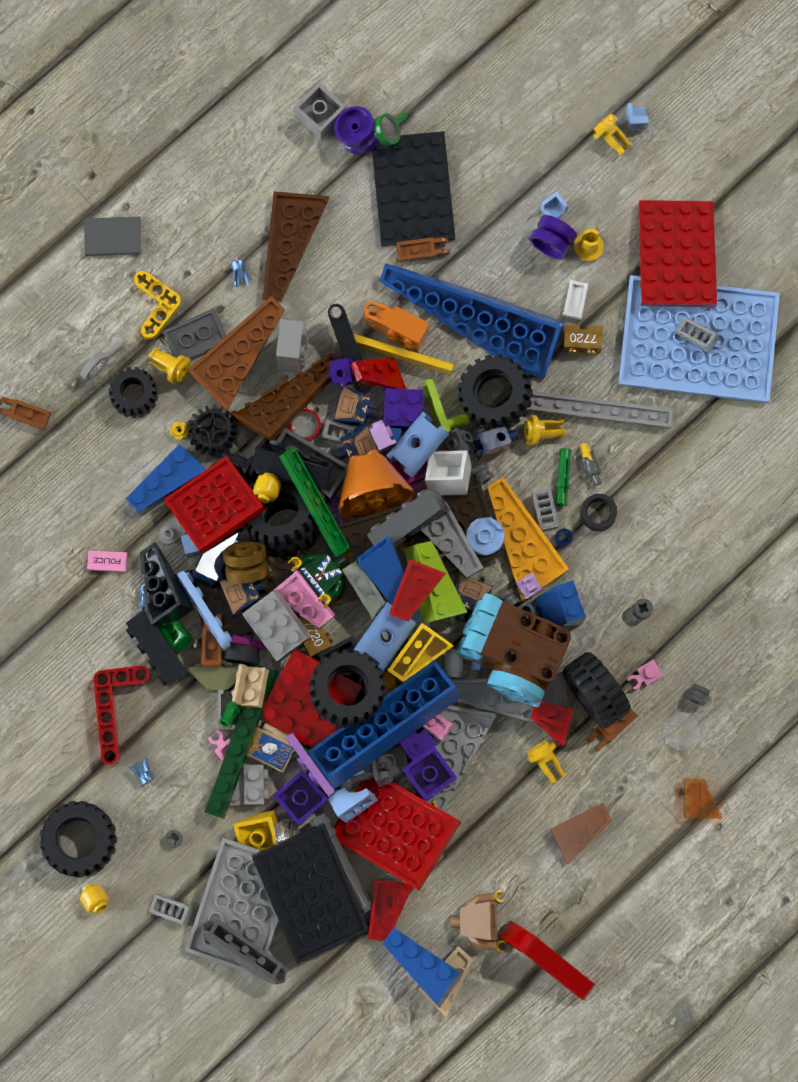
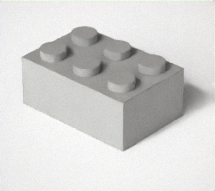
(291, 346)
(276, 625)

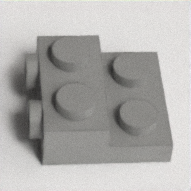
(251, 787)

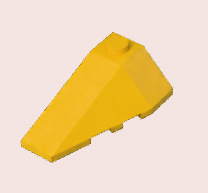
(257, 830)

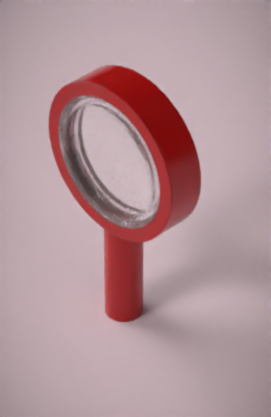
(306, 424)

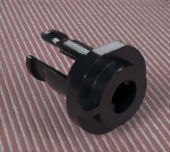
(244, 467)

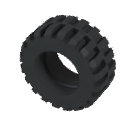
(480, 374)
(288, 536)
(352, 663)
(596, 689)
(59, 820)

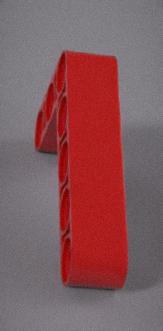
(110, 708)
(547, 959)

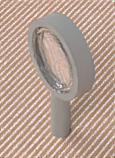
(98, 362)

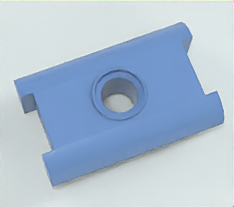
(405, 450)
(371, 641)

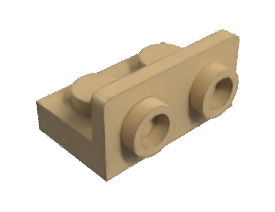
(250, 686)

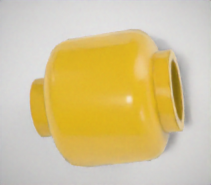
(267, 487)
(94, 898)

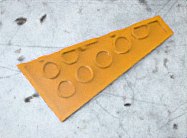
(524, 540)

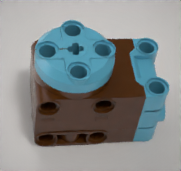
(516, 647)

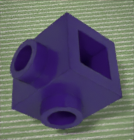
(337, 368)

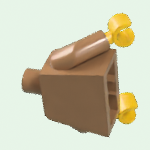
(479, 921)

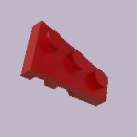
(414, 589)
(387, 906)

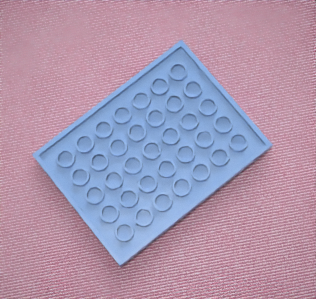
(736, 366)

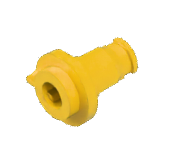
(606, 129)
(589, 245)
(174, 367)
(535, 429)
(542, 754)

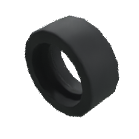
(598, 526)
(241, 654)

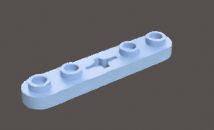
(212, 622)

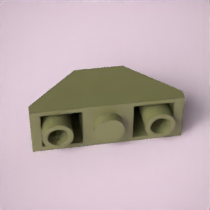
(215, 677)

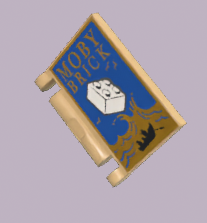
(271, 747)

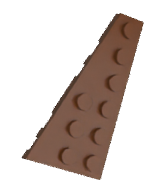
(231, 359)

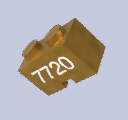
(582, 340)
(318, 641)

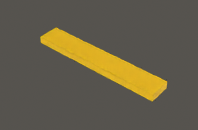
(404, 355)

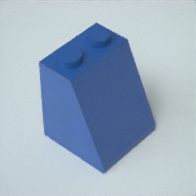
(561, 605)

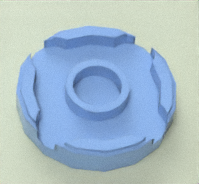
(485, 536)

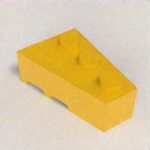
(419, 652)

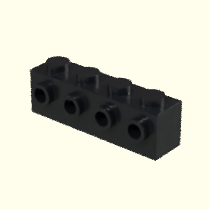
(157, 649)

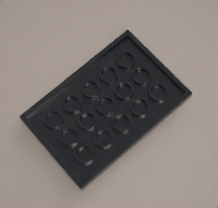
(413, 189)
(310, 893)

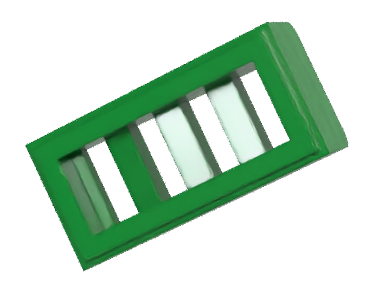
(178, 641)

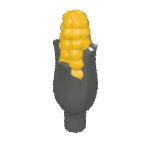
(590, 463)

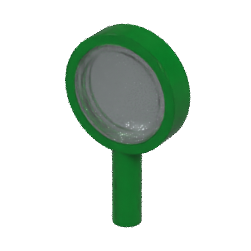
(387, 128)

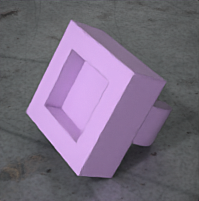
(528, 586)

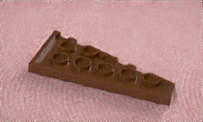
(291, 229)
(285, 401)

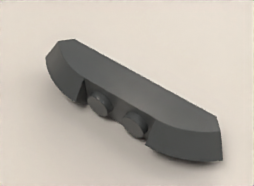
(243, 951)

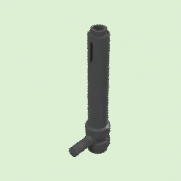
(360, 894)

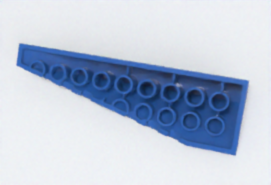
(485, 320)

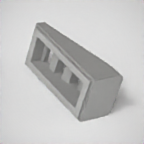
(700, 329)
(324, 430)
(539, 493)
(187, 915)

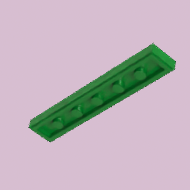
(314, 501)

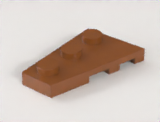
(580, 830)

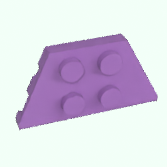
(310, 766)

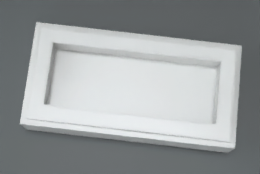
(575, 300)

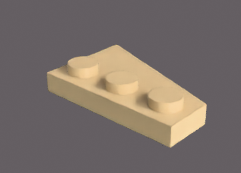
(461, 961)

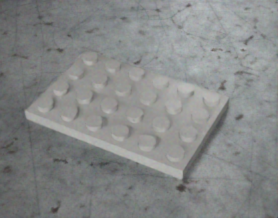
(236, 899)

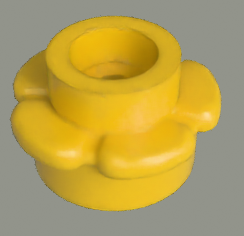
(179, 435)

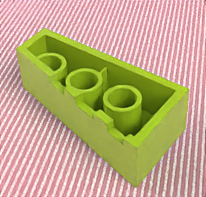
(444, 598)

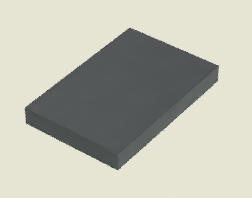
(112, 236)
(195, 335)

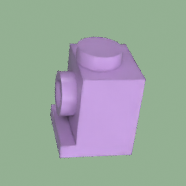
(382, 435)

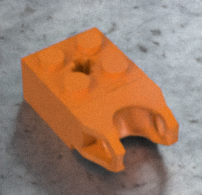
(397, 325)

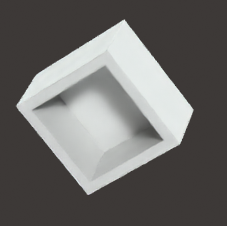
(449, 472)

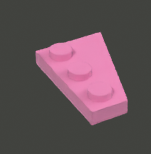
(303, 599)

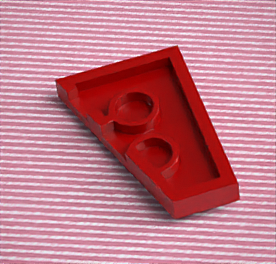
(378, 372)

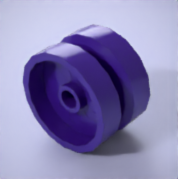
(356, 130)
(553, 237)

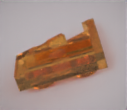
(698, 800)

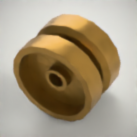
(245, 562)

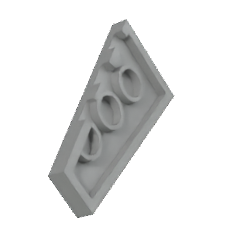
(453, 543)

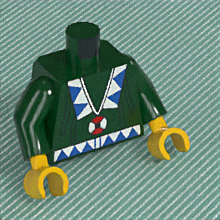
(322, 574)

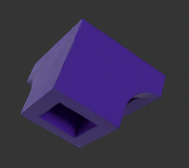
(417, 744)

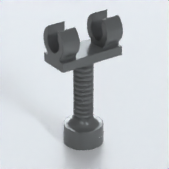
(381, 778)

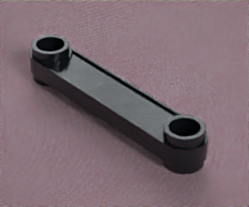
(346, 339)

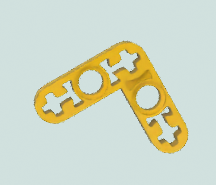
(163, 305)

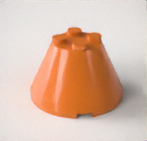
(372, 486)

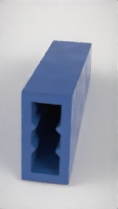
(383, 567)

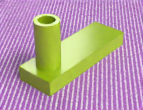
(437, 409)

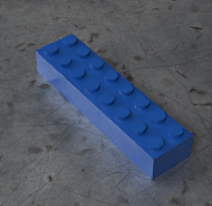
(399, 716)

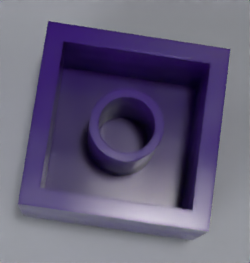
(402, 407)
(429, 774)
(300, 798)

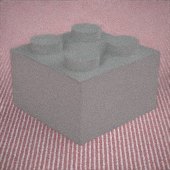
(319, 110)

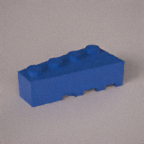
(165, 479)
(427, 969)

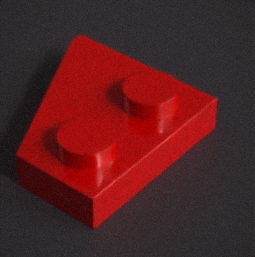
(553, 720)

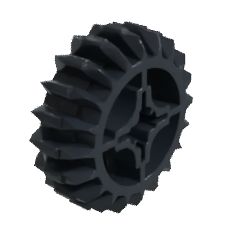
(205, 430)

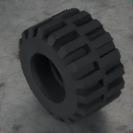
(127, 378)

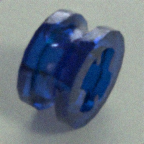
(567, 532)

